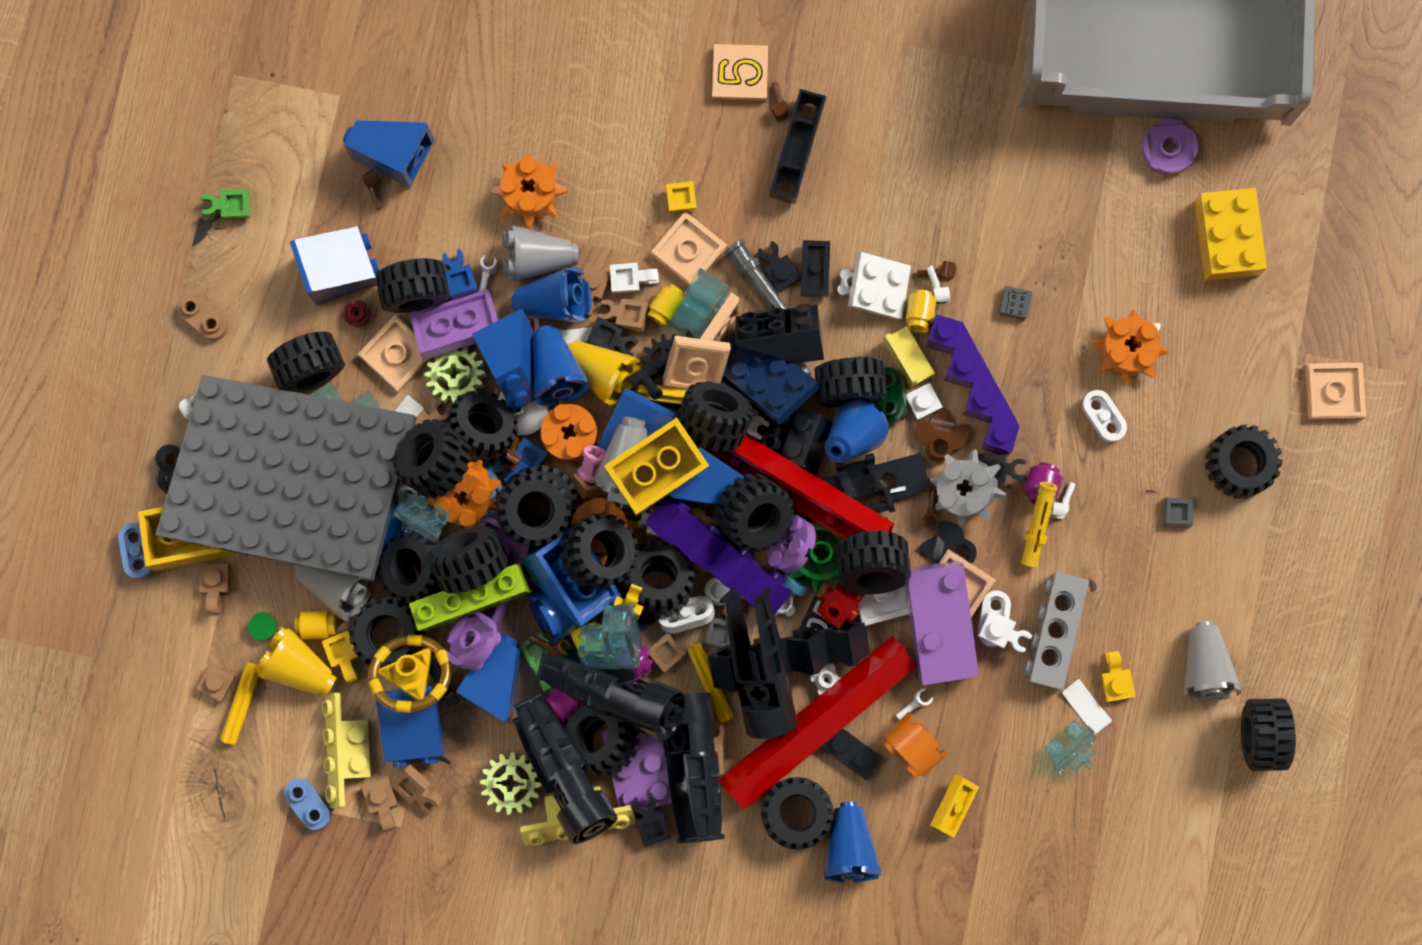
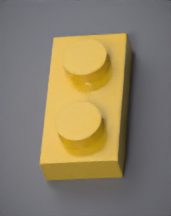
(954, 805)

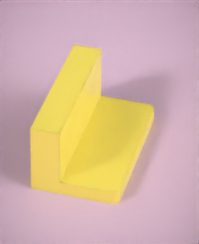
(908, 357)

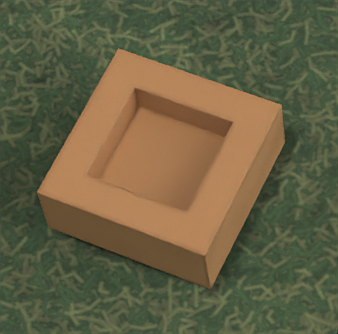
(666, 653)
(216, 682)

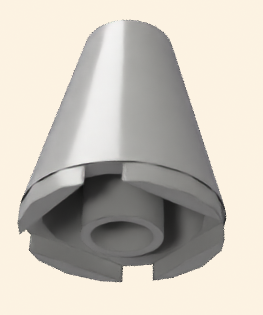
(339, 592)
(1209, 666)

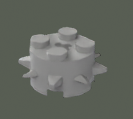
(981, 478)

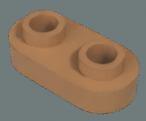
(202, 316)

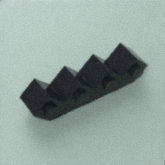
(804, 652)

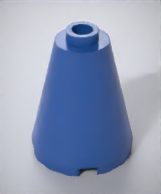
(555, 297)
(555, 369)
(856, 431)
(550, 617)
(851, 847)

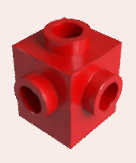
(839, 605)

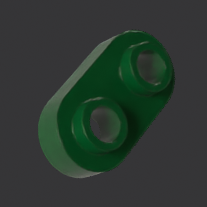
(895, 394)

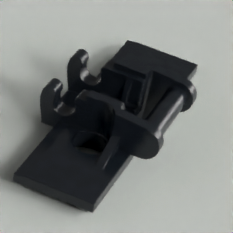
(864, 479)

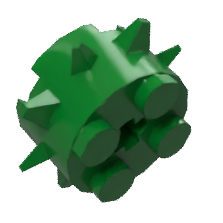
(820, 571)

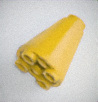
(294, 665)

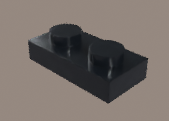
(815, 268)
(852, 753)

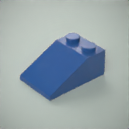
(575, 601)

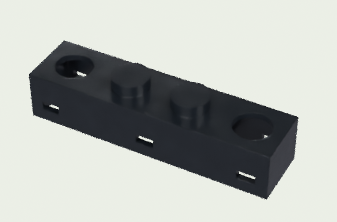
(797, 146)

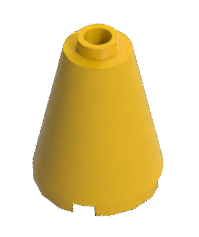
(605, 370)

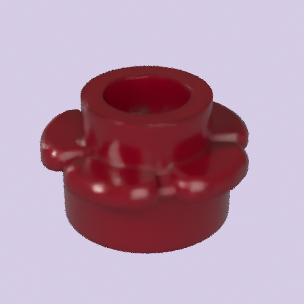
(362, 318)

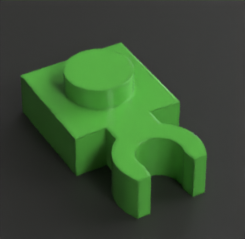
(231, 204)

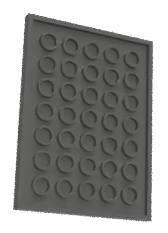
(285, 477)

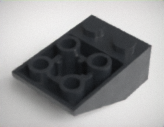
(782, 333)
(798, 438)

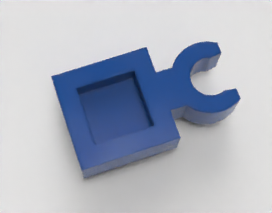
(459, 277)
(531, 455)

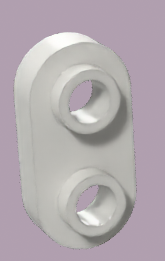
(1105, 415)
(1005, 606)
(688, 617)

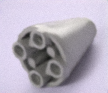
(535, 253)
(626, 436)

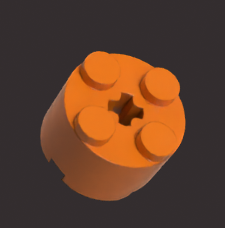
(562, 419)
(914, 745)

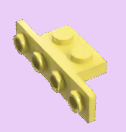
(346, 750)
(552, 830)

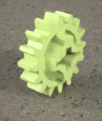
(447, 366)
(510, 797)

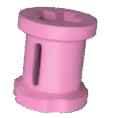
(592, 459)

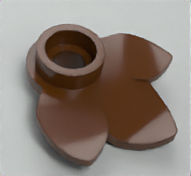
(942, 432)

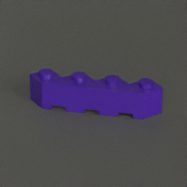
(970, 371)
(711, 550)

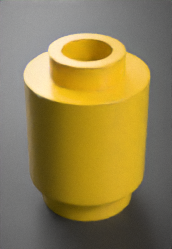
(665, 304)
(920, 311)
(316, 625)

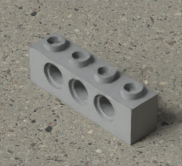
(1074, 591)

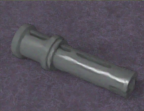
(749, 268)

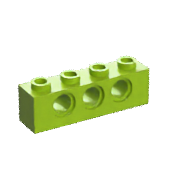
(449, 607)

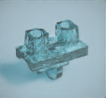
(419, 517)
(1081, 740)

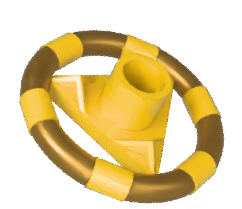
(409, 673)

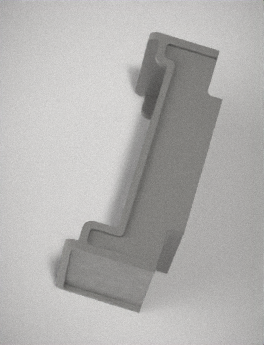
(1172, 58)

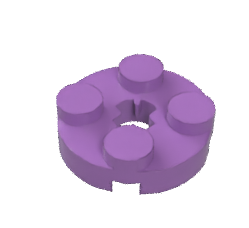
(1159, 159)
(791, 551)
(485, 640)

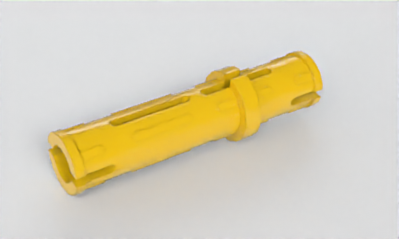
(1036, 535)

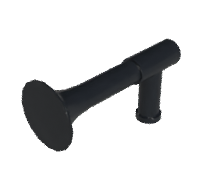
(644, 374)

